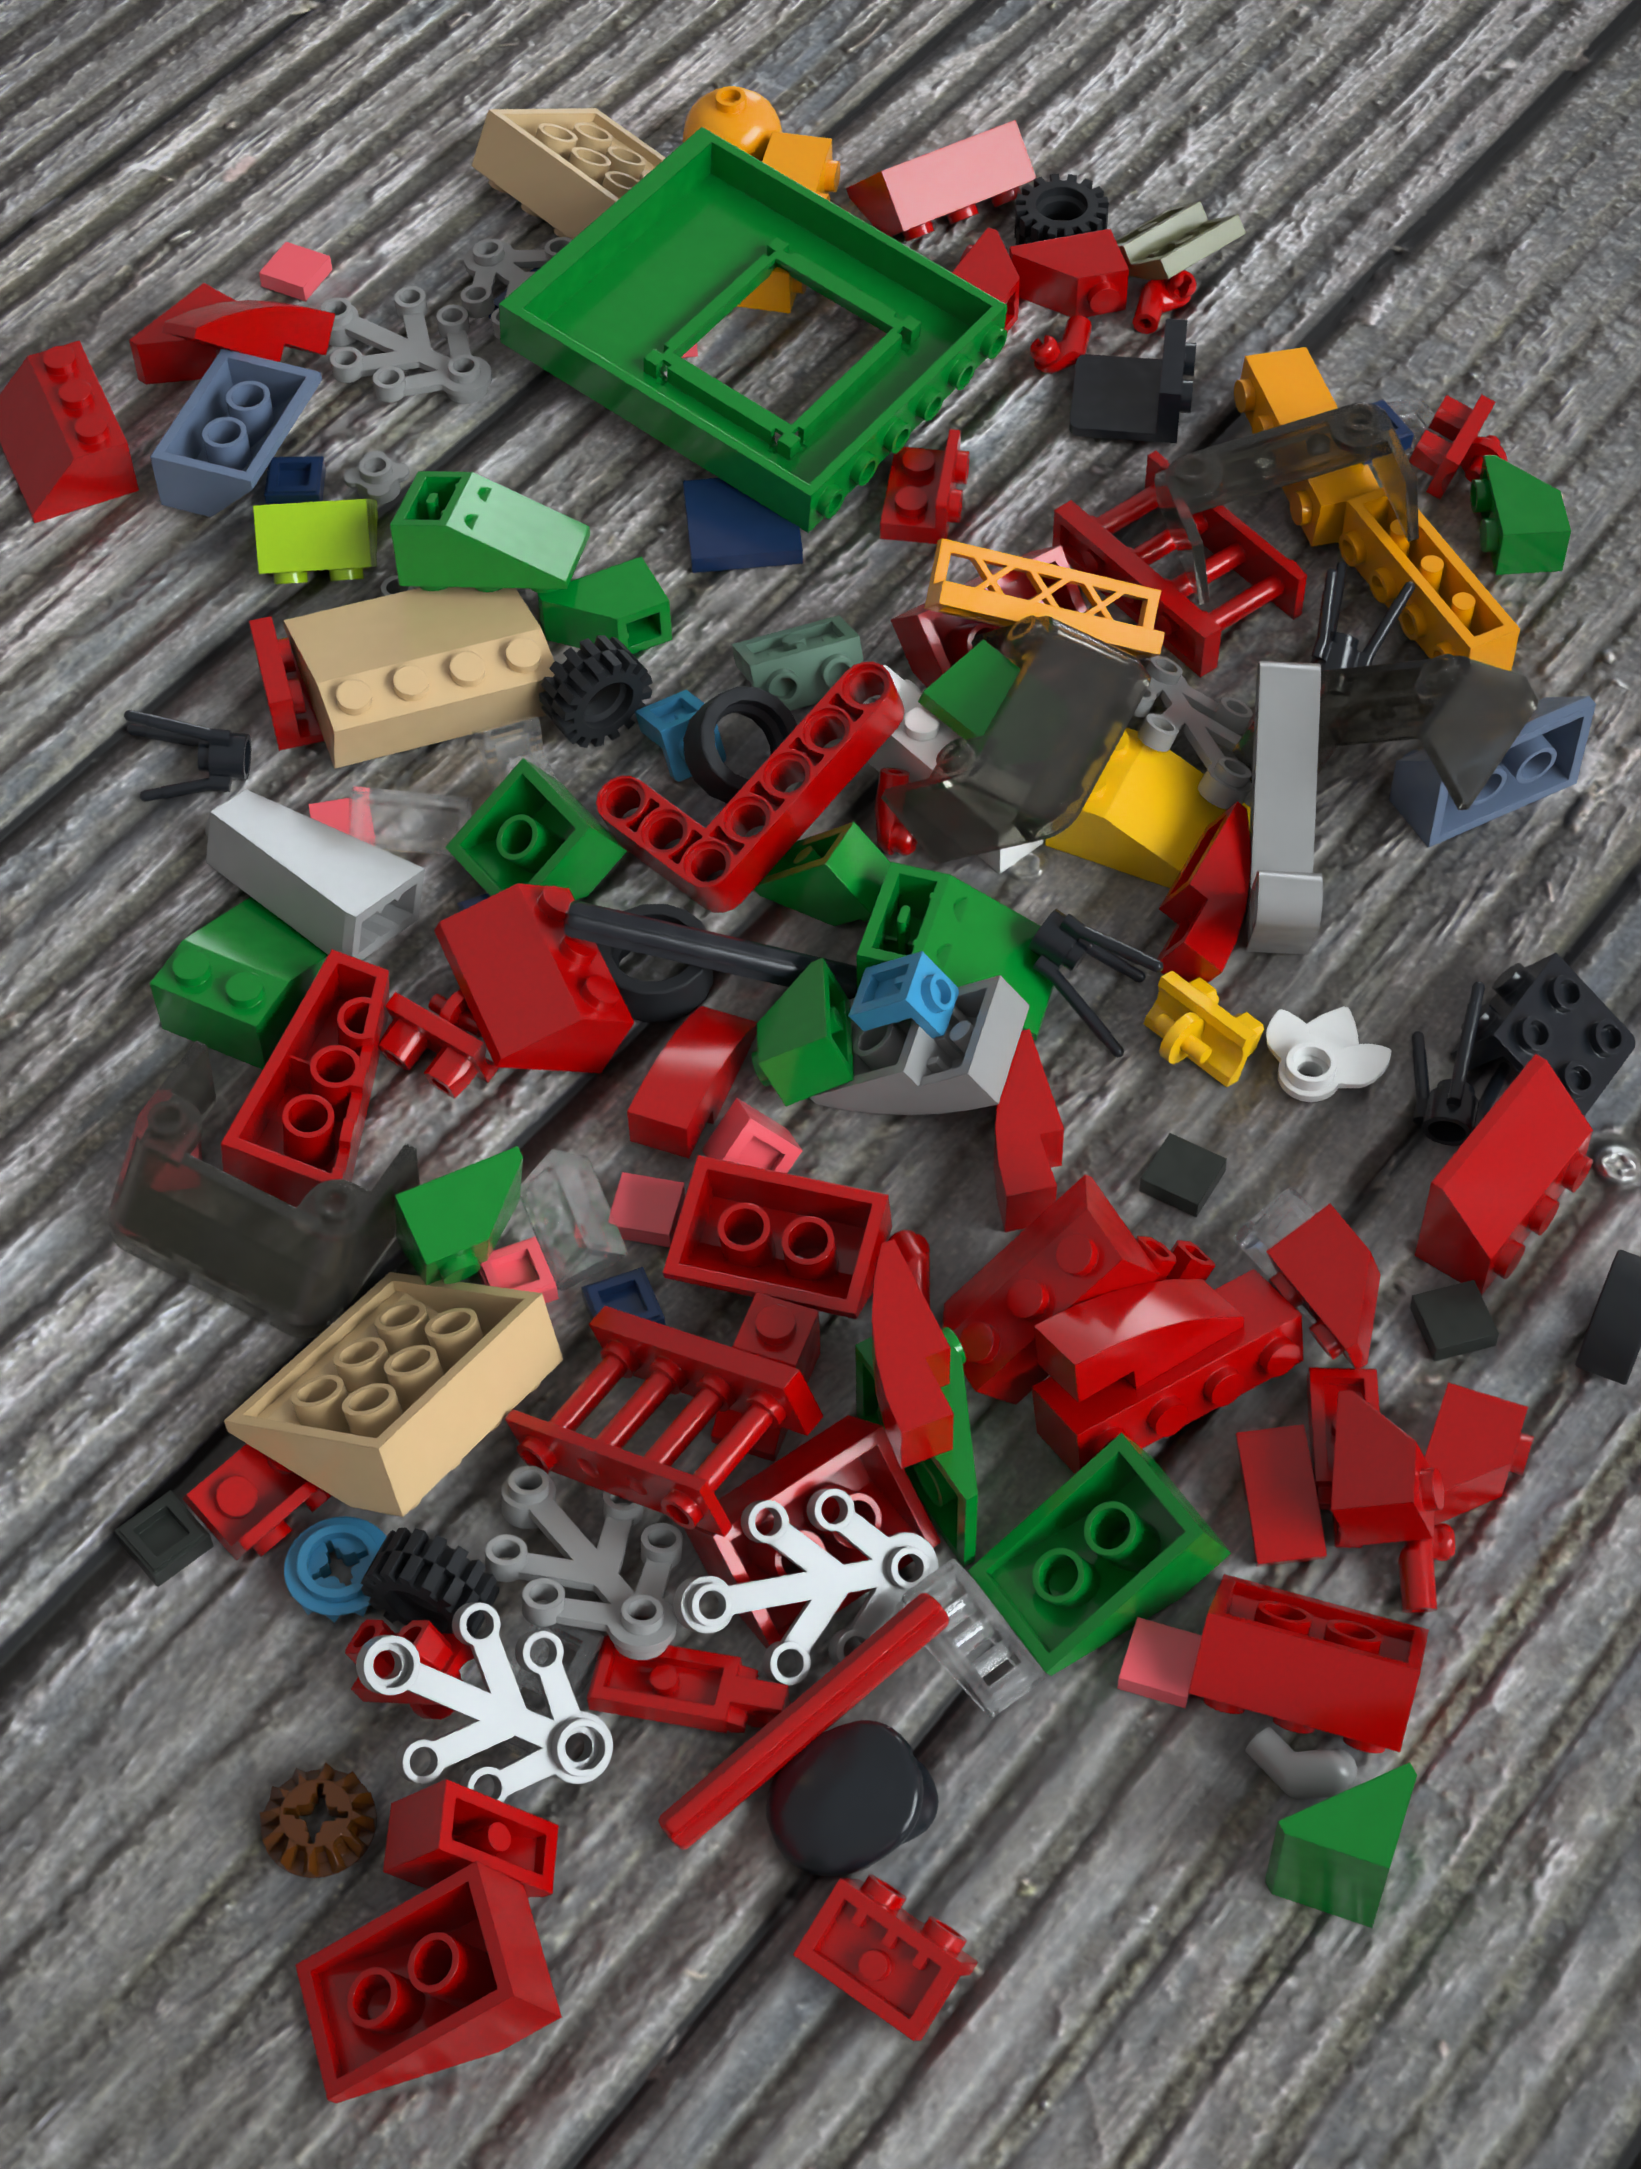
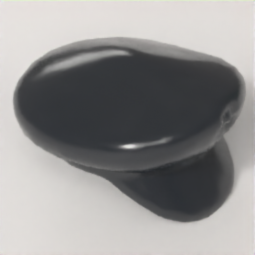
(850, 1799)

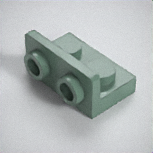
(800, 661)

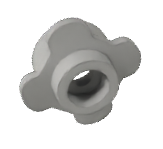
(377, 477)

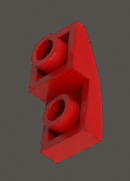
(1280, 1495)

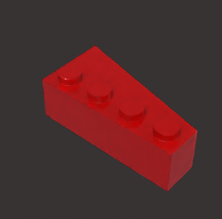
(316, 1088)

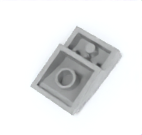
(913, 1074)

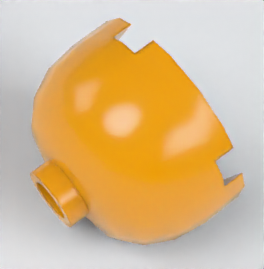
(735, 116)

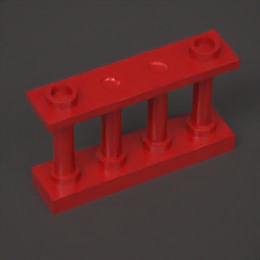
(1189, 631)
(670, 1363)

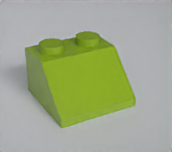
(316, 537)

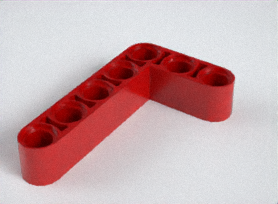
(762, 797)

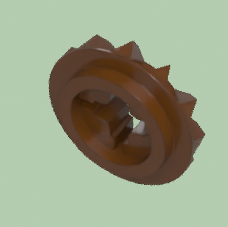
(338, 1842)

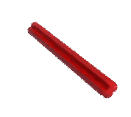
(803, 1721)

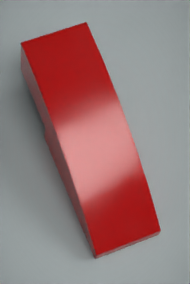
(255, 327)
(1209, 899)
(690, 1081)
(1026, 1140)
(1132, 1334)
(909, 1363)

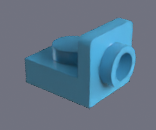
(666, 726)
(905, 990)

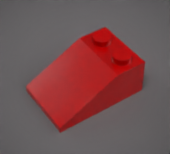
(428, 1985)

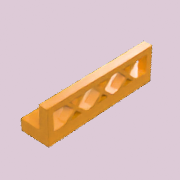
(1005, 610)

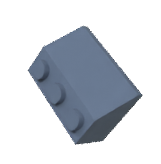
(229, 431)
(1538, 764)

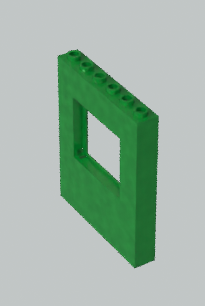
(682, 257)

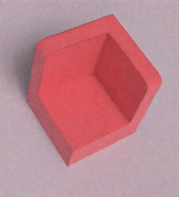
(752, 1140)

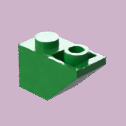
(1521, 519)
(611, 602)

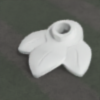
(1324, 1049)

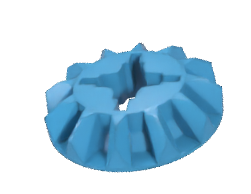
(309, 1563)

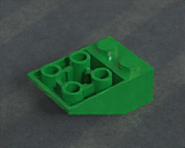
(482, 537)
(958, 930)

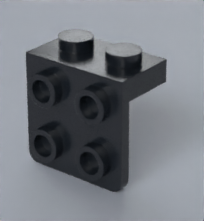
(1135, 395)
(1558, 1017)

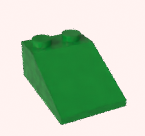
(237, 982)
(946, 1481)
(1098, 1557)

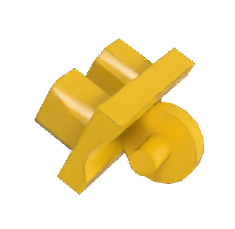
(1200, 1029)

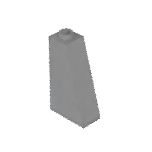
(313, 875)

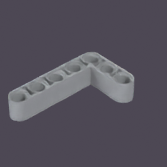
(1283, 890)

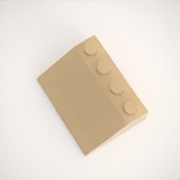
(561, 162)
(419, 668)
(401, 1388)

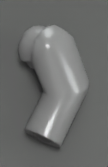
(1305, 1772)

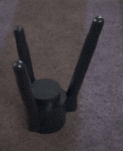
(1338, 649)
(219, 753)
(1065, 943)
(1452, 1109)

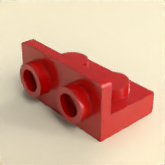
(923, 492)
(284, 688)
(250, 1499)
(885, 1954)

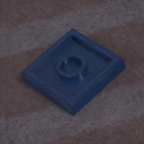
(734, 530)

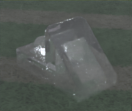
(507, 743)

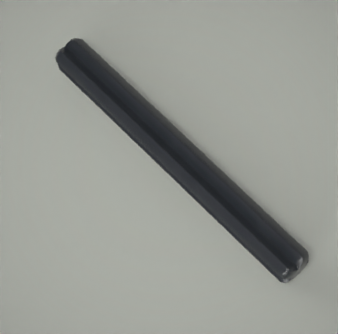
(696, 946)

